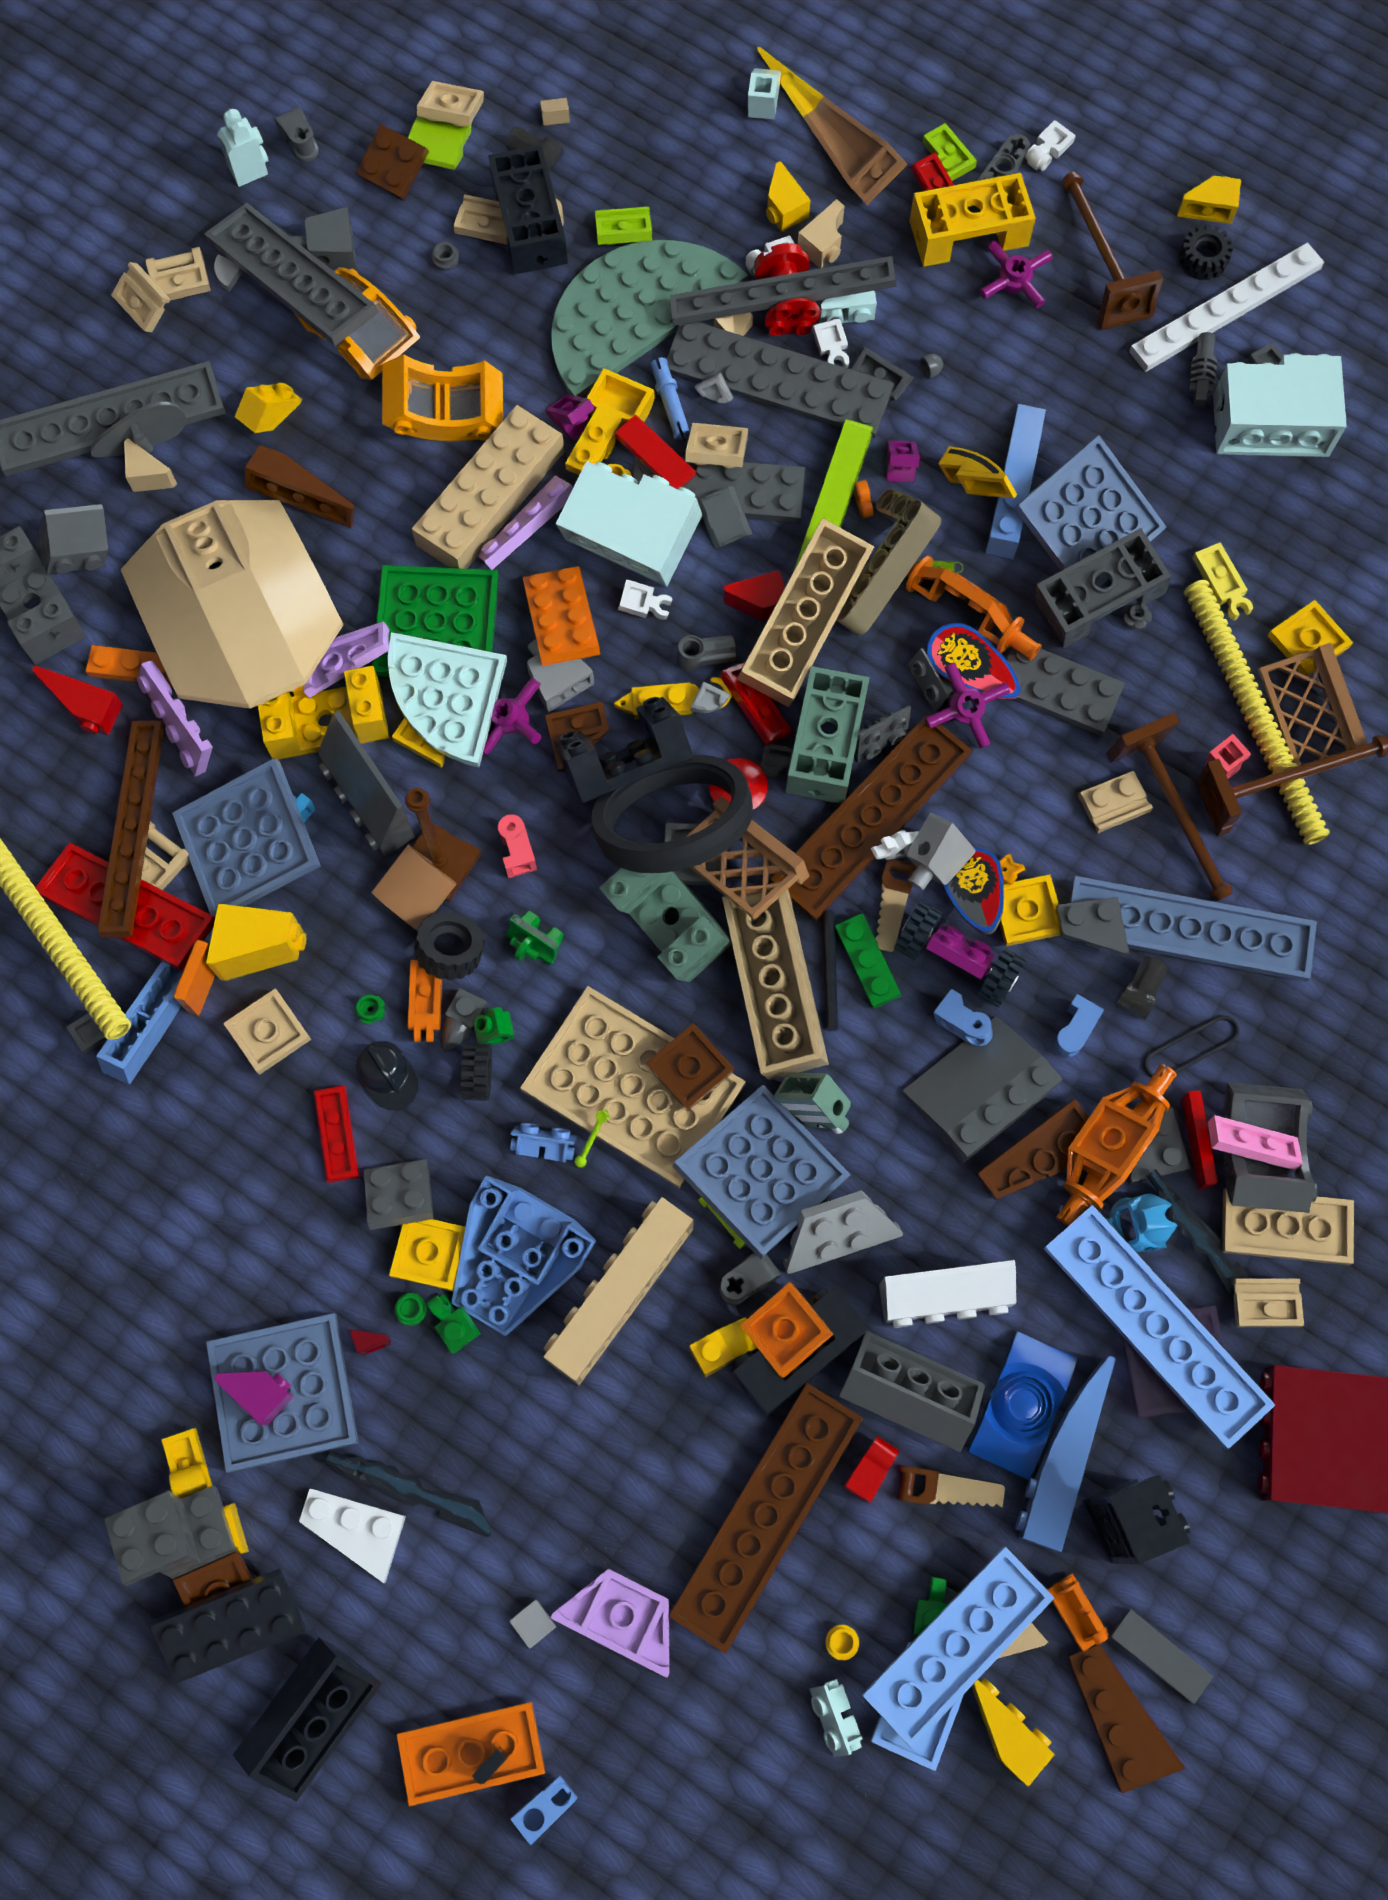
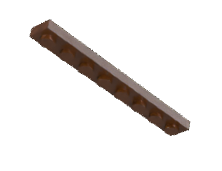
(131, 829)

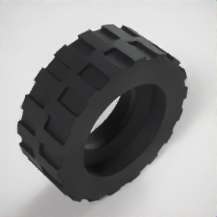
(444, 965)

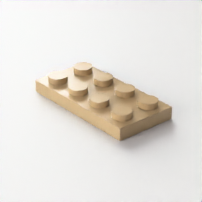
(1315, 1236)

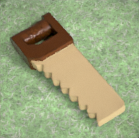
(893, 903)
(948, 1488)

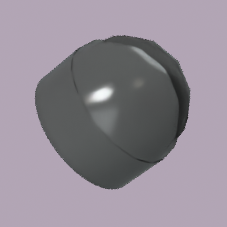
(931, 365)

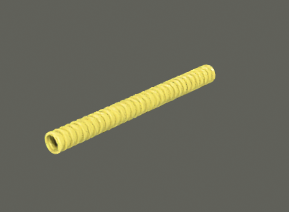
(1255, 710)
(61, 948)

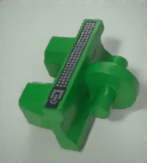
(531, 941)

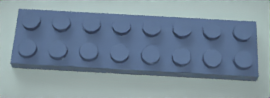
(1208, 930)

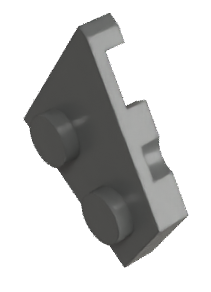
(1094, 923)
(1164, 1153)

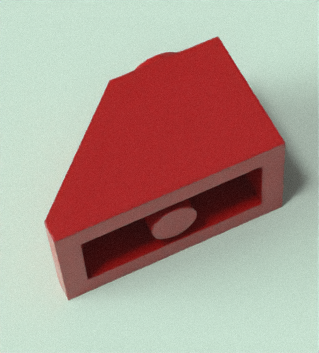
(755, 595)

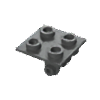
(886, 731)

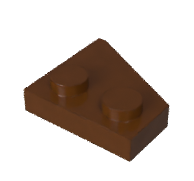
(588, 719)

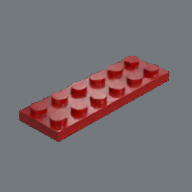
(162, 923)

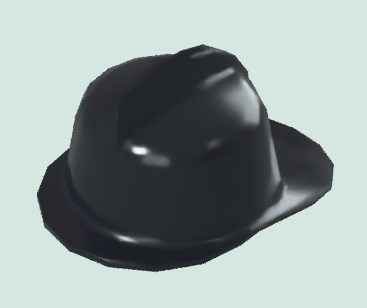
(387, 1075)

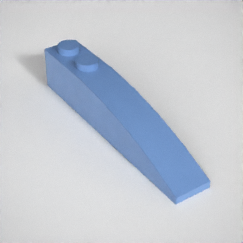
(1019, 469)
(149, 1020)
(1063, 1465)

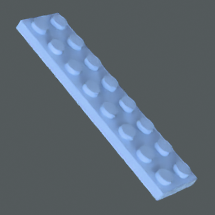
(1159, 1327)

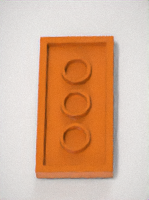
(561, 616)
(444, 1756)

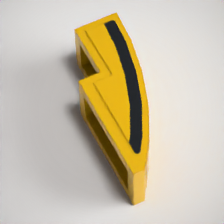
(975, 473)

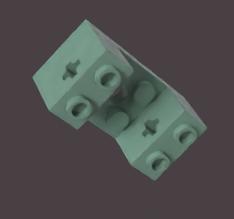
(821, 760)
(688, 943)

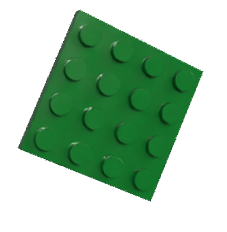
(438, 606)

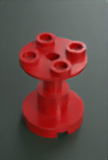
(794, 314)

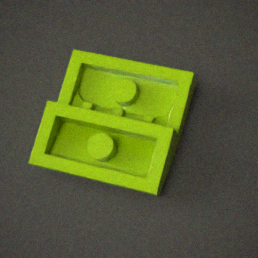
(442, 140)

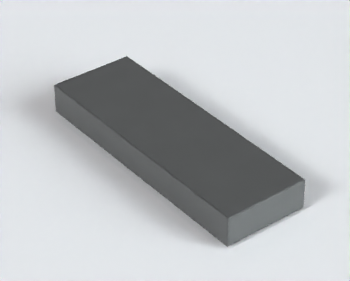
(1161, 1656)

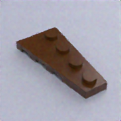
(1036, 1155)
(1124, 1728)

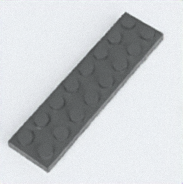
(291, 274)
(779, 376)
(74, 425)

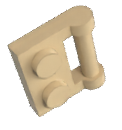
(182, 280)
(157, 870)

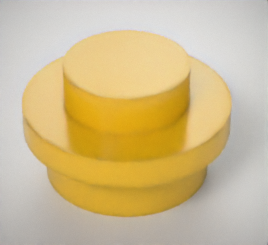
(842, 1642)

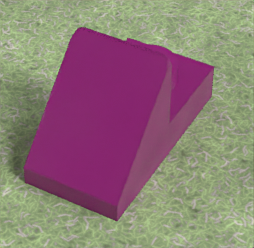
(571, 414)
(902, 461)

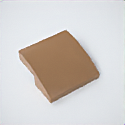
(413, 887)

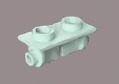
(840, 1734)

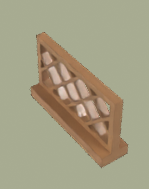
(1336, 696)
(762, 845)

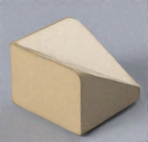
(736, 324)

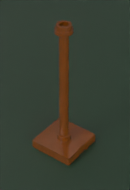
(1125, 298)
(1144, 741)
(1220, 797)
(446, 851)

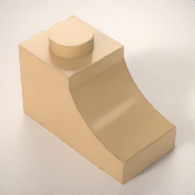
(821, 235)

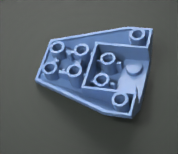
(515, 1254)

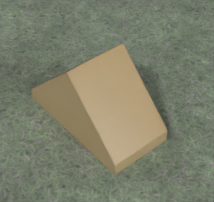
(144, 470)

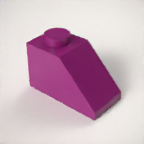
(257, 1393)

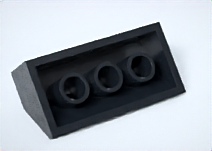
(306, 1720)

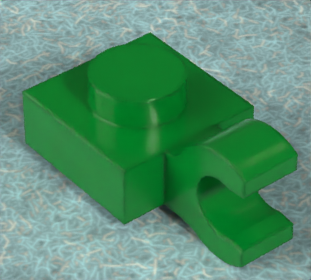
(456, 1326)
(928, 1609)

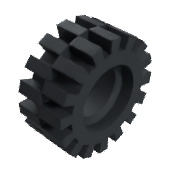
(1205, 239)
(476, 1072)

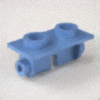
(555, 1142)

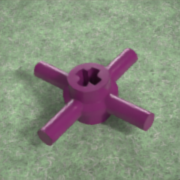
(1016, 274)
(968, 716)
(512, 717)

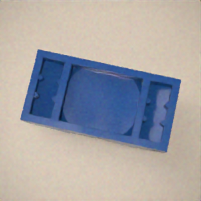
(1023, 1405)

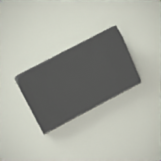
(876, 366)

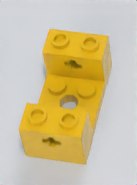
(942, 216)
(292, 724)

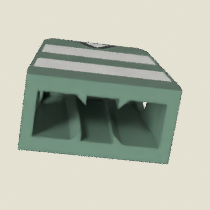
(814, 1100)

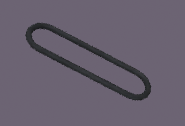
(1193, 1031)

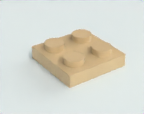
(450, 104)
(716, 445)
(267, 1031)

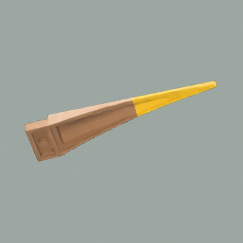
(856, 151)

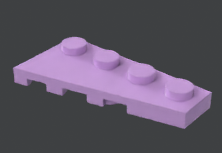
(526, 522)
(194, 752)

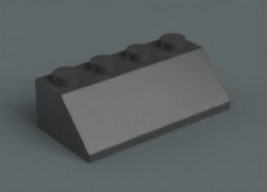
(913, 1391)

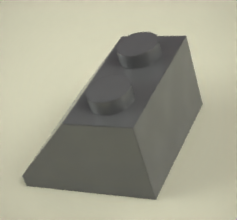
(72, 539)

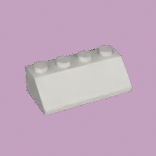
(948, 1293)

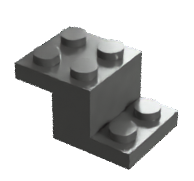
(169, 1535)

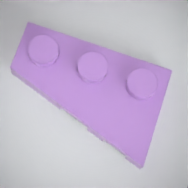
(348, 653)

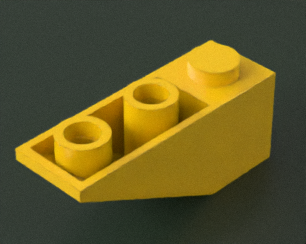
(1014, 1744)

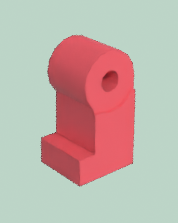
(1231, 755)
(515, 837)

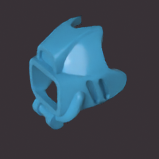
(1148, 1220)

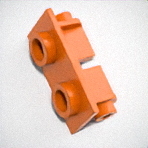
(1078, 1613)

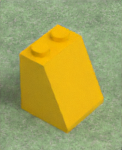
(252, 940)

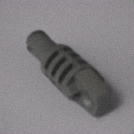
(1203, 370)

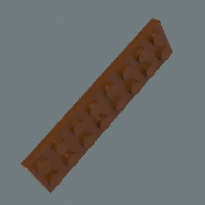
(874, 811)
(765, 1518)

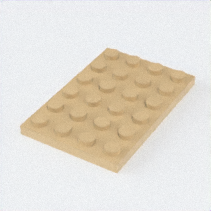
(601, 1065)

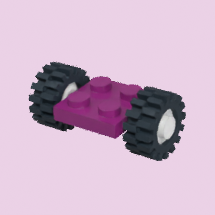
(962, 952)

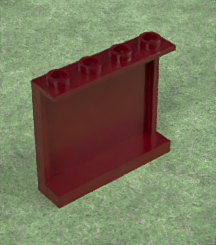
(1325, 1439)

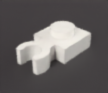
(831, 341)
(639, 599)
(895, 846)

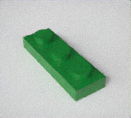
(868, 961)

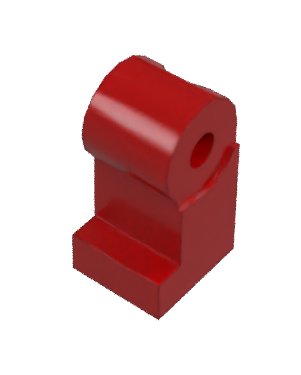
(871, 1469)

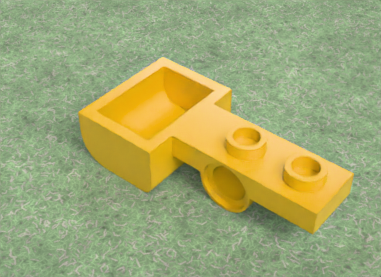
(615, 402)
(191, 1475)

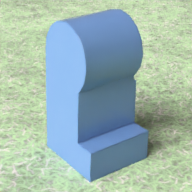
(963, 1022)
(1074, 1036)
(544, 1809)

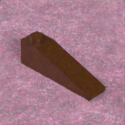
(289, 482)

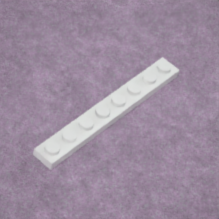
(1226, 307)

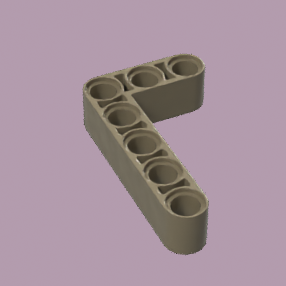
(892, 561)

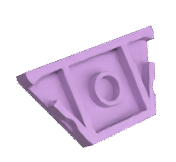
(622, 1619)

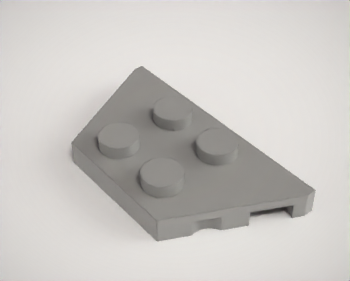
(838, 1230)

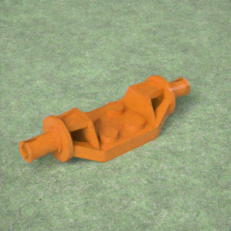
(995, 611)
(1113, 1143)

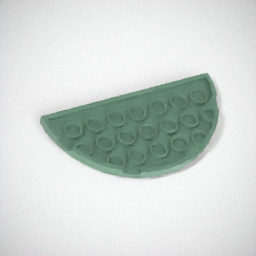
(624, 305)

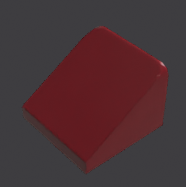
(369, 1342)

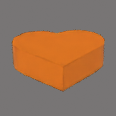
(863, 499)

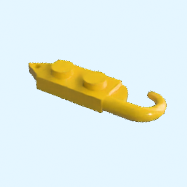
(678, 695)

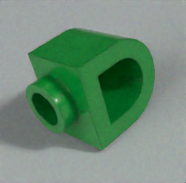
(494, 1027)

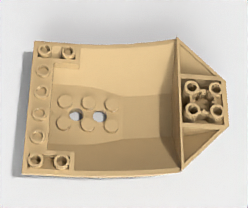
(237, 628)

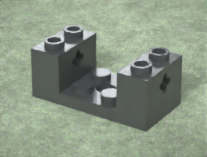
(1073, 599)
(50, 624)

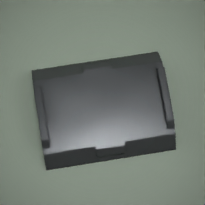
(724, 517)

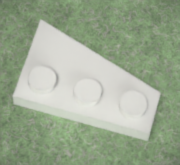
(355, 1529)

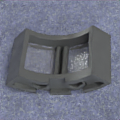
(1258, 1182)

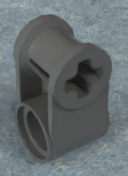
(298, 134)
(752, 1275)

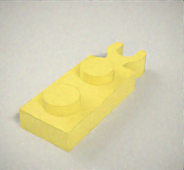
(1223, 579)

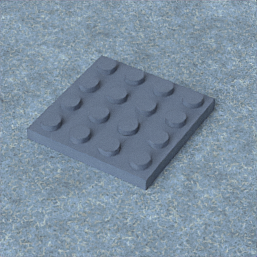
(1087, 507)
(246, 838)
(761, 1170)
(316, 1418)

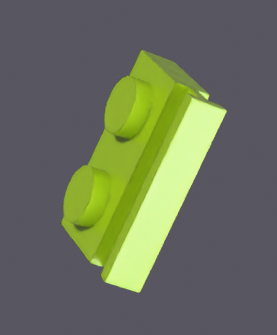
(623, 225)

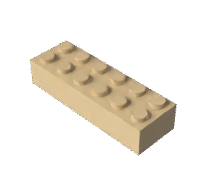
(488, 489)
(805, 613)
(776, 987)
(619, 1291)

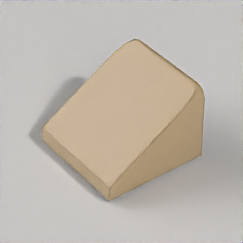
(555, 111)

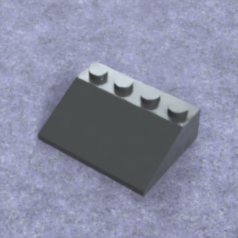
(363, 788)
(982, 1089)

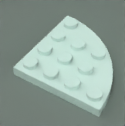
(446, 693)

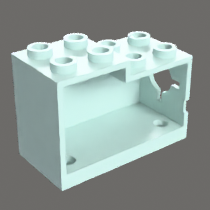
(1281, 407)
(630, 523)

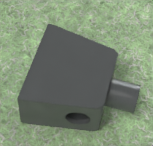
(330, 238)

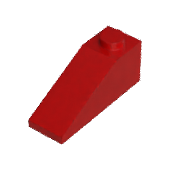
(89, 705)

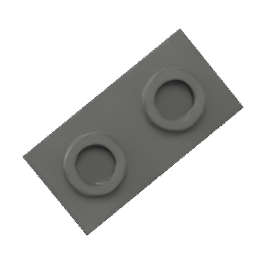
(936, 690)

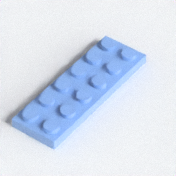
(957, 1647)

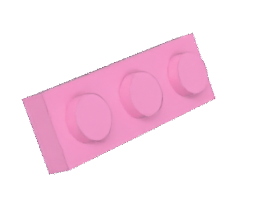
(1254, 1142)

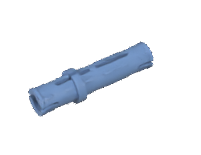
(666, 387)

